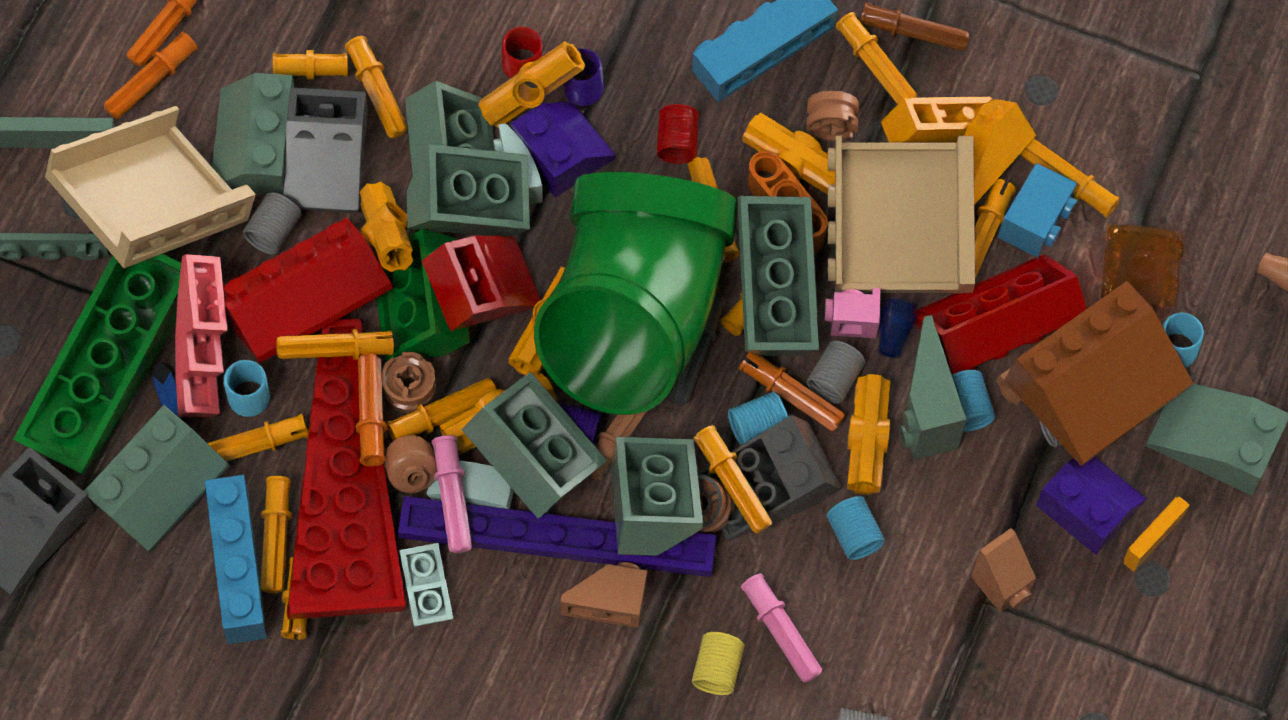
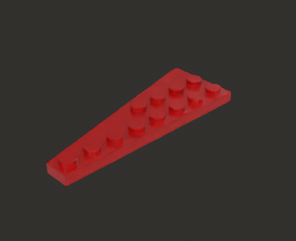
(344, 524)

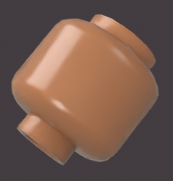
(410, 464)

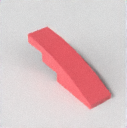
(197, 336)

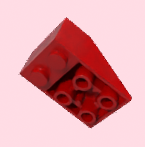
(480, 280)

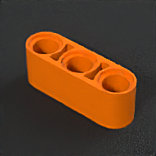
(783, 184)

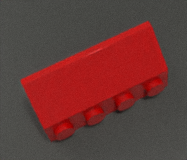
(304, 288)
(1004, 312)

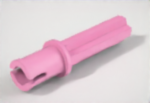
(452, 493)
(781, 627)

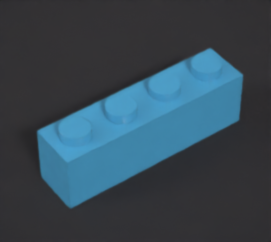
(760, 43)
(235, 559)

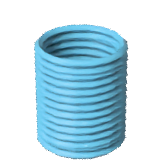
(1189, 326)
(242, 372)
(974, 399)
(756, 416)
(855, 528)

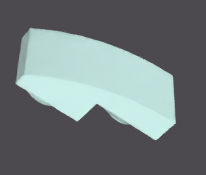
(511, 143)
(481, 486)
(426, 584)

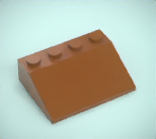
(1100, 374)

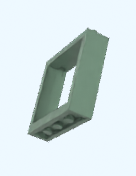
(50, 133)

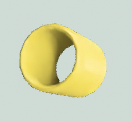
(718, 663)

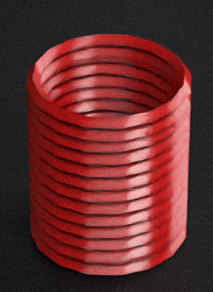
(517, 39)
(677, 133)

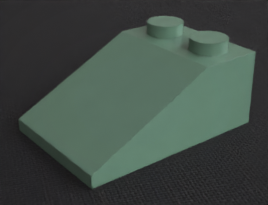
(933, 409)
(1220, 434)

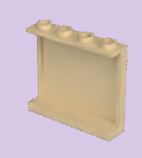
(145, 188)
(902, 217)

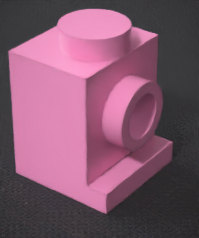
(853, 313)

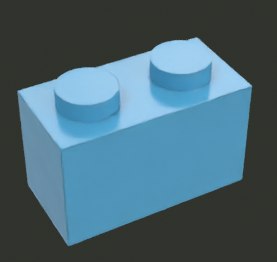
(1037, 210)

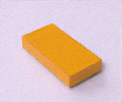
(1155, 533)

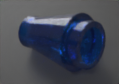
(895, 326)

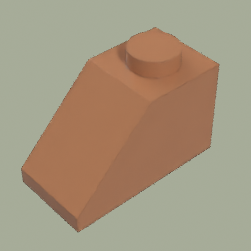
(1004, 572)
(608, 596)

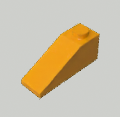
(931, 119)
(998, 138)

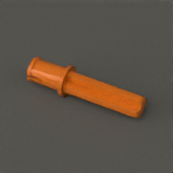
(159, 30)
(150, 75)
(792, 391)
(370, 411)

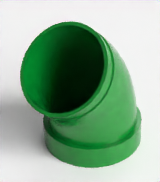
(634, 287)

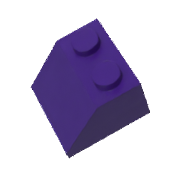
(561, 144)
(1089, 502)

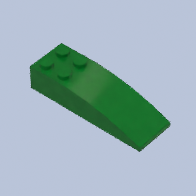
(103, 361)

